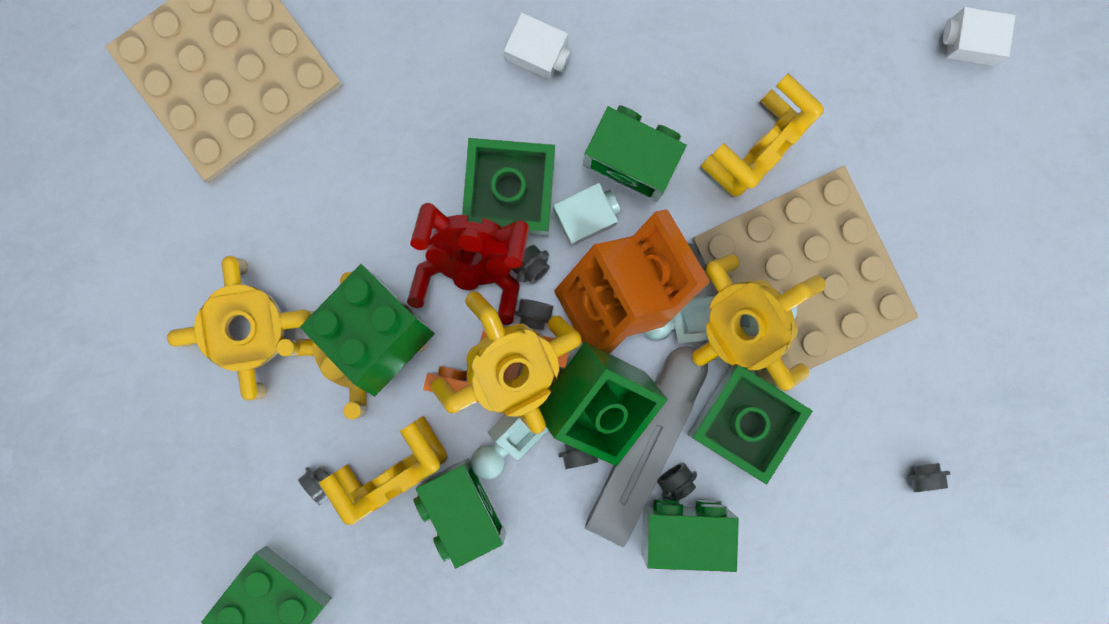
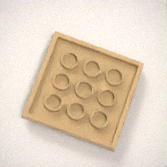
(223, 75)
(826, 234)

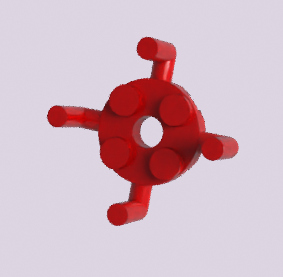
(469, 255)

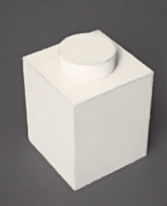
(979, 36)
(537, 47)

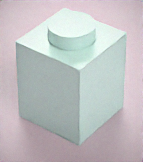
(587, 213)

